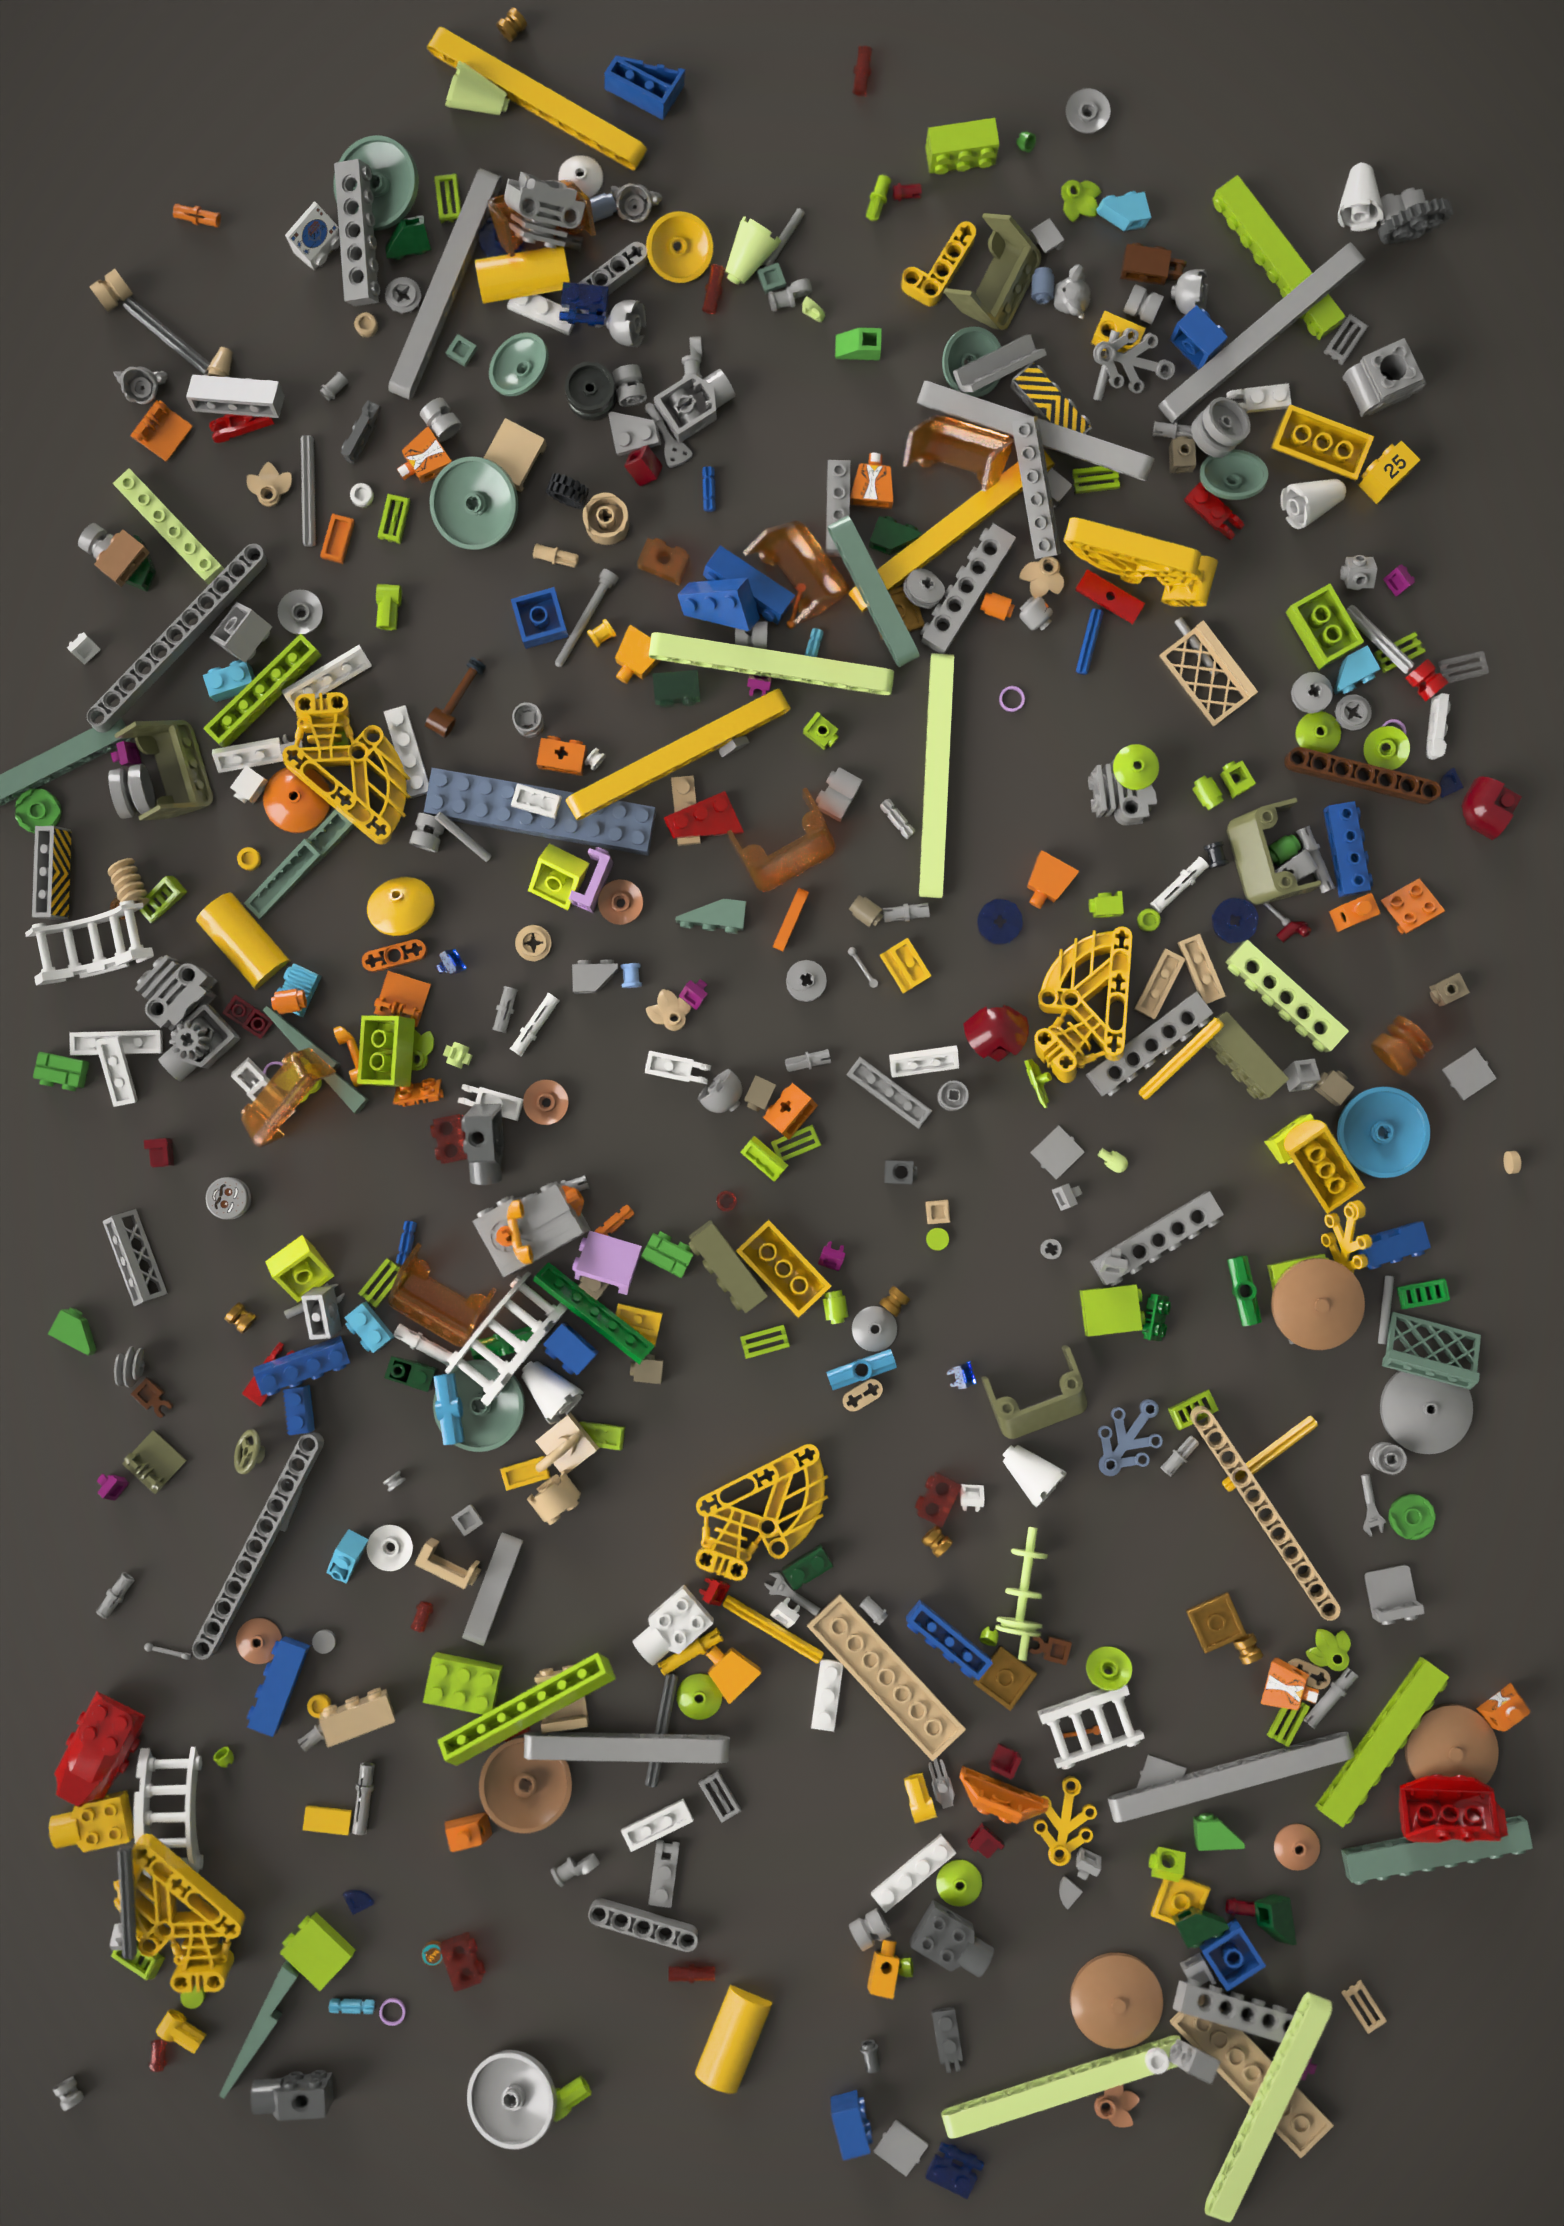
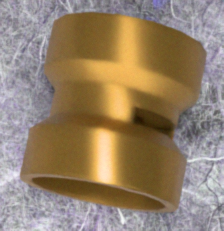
(511, 24)
(894, 1301)
(240, 1317)
(937, 1541)
(1248, 1649)

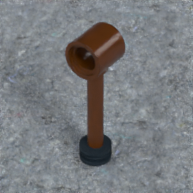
(441, 720)

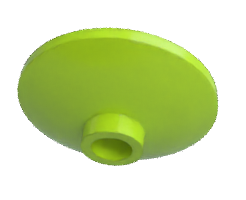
(1307, 732)
(1390, 758)
(1135, 778)
(1111, 1659)
(703, 1685)
(955, 1872)

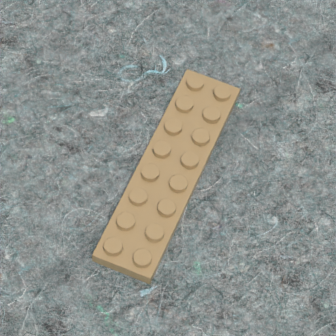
(886, 1677)
(1244, 2068)

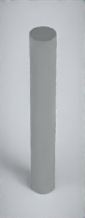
(785, 235)
(1103, 376)
(1195, 644)
(462, 836)
(1385, 1310)

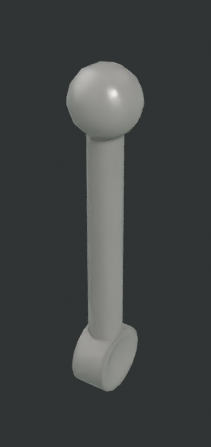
(1285, 921)
(872, 982)
(149, 1647)

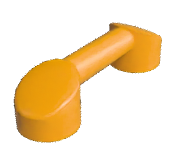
(343, 1037)
(516, 1211)

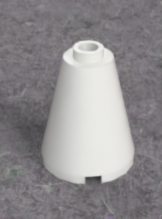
(1361, 200)
(1310, 500)
(550, 1391)
(1034, 1474)

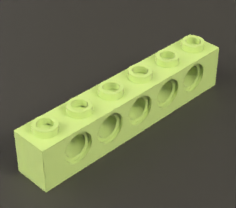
(168, 526)
(1333, 1029)

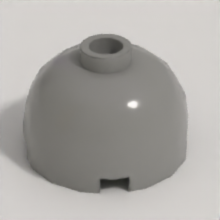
(1190, 291)
(626, 321)
(722, 1093)

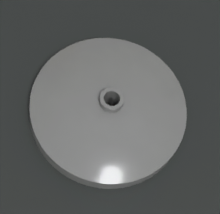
(1406, 1415)
(511, 2099)

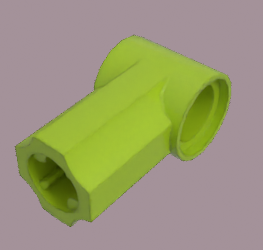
(388, 599)
(570, 2096)

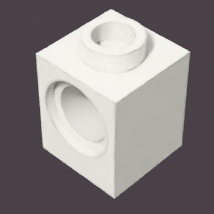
(248, 785)

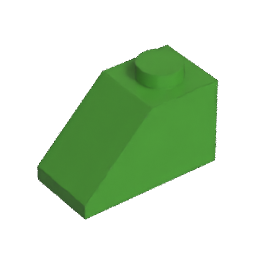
(73, 1330)
(1213, 1834)

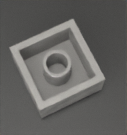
(241, 632)

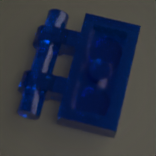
(584, 297)
(952, 2176)

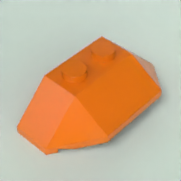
(1001, 1798)

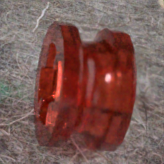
(731, 1205)

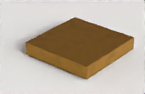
(908, 611)
(1216, 1622)
(1006, 1678)

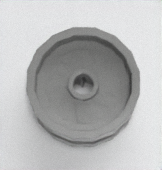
(1220, 427)
(131, 790)

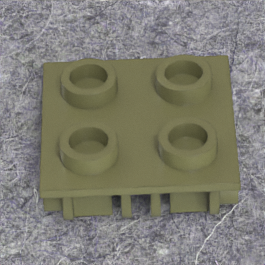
(154, 1462)

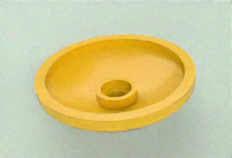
(695, 248)
(401, 914)

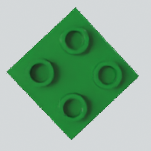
(1157, 1328)

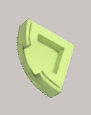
(812, 309)

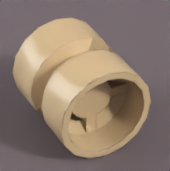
(111, 290)

